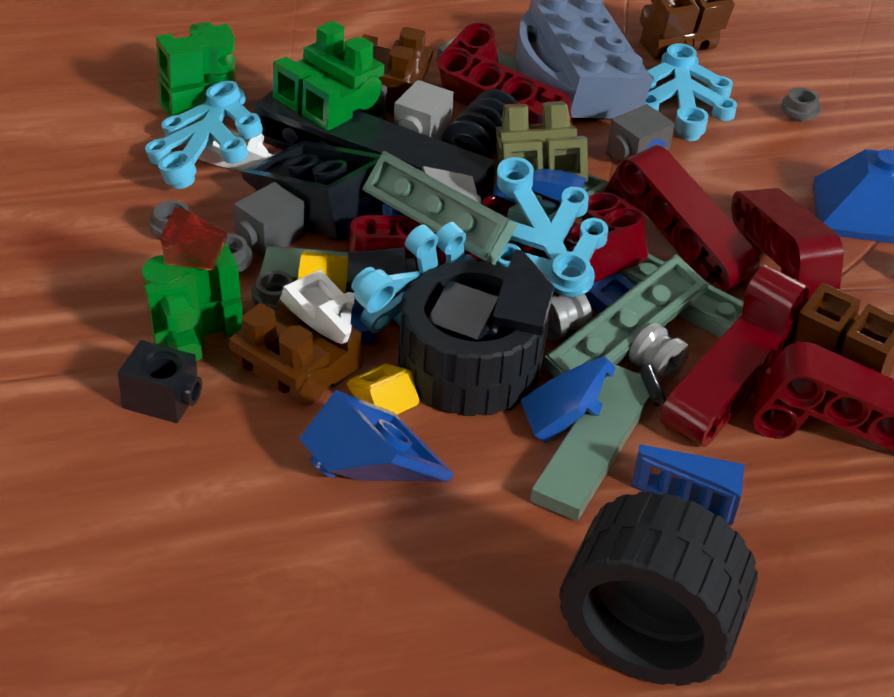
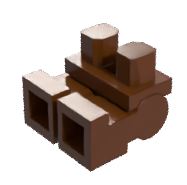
(683, 22)
(403, 63)
(834, 324)
(293, 354)

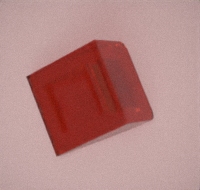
(191, 241)

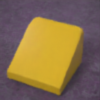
(333, 266)
(386, 387)

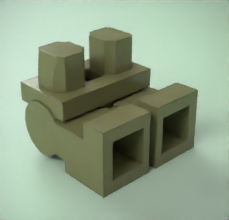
(544, 145)

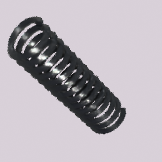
(648, 381)

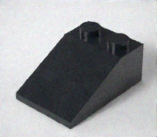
(326, 180)

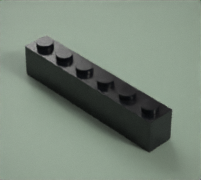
(371, 134)

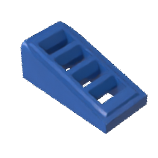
(703, 479)

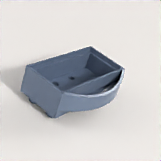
(583, 55)

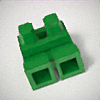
(193, 65)
(330, 78)
(192, 302)

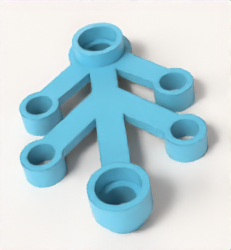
(683, 63)
(222, 101)
(566, 270)
(376, 289)

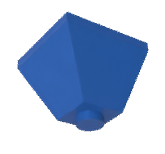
(858, 196)
(368, 444)

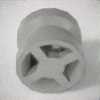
(567, 315)
(658, 349)

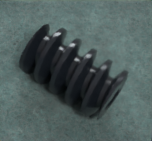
(477, 124)

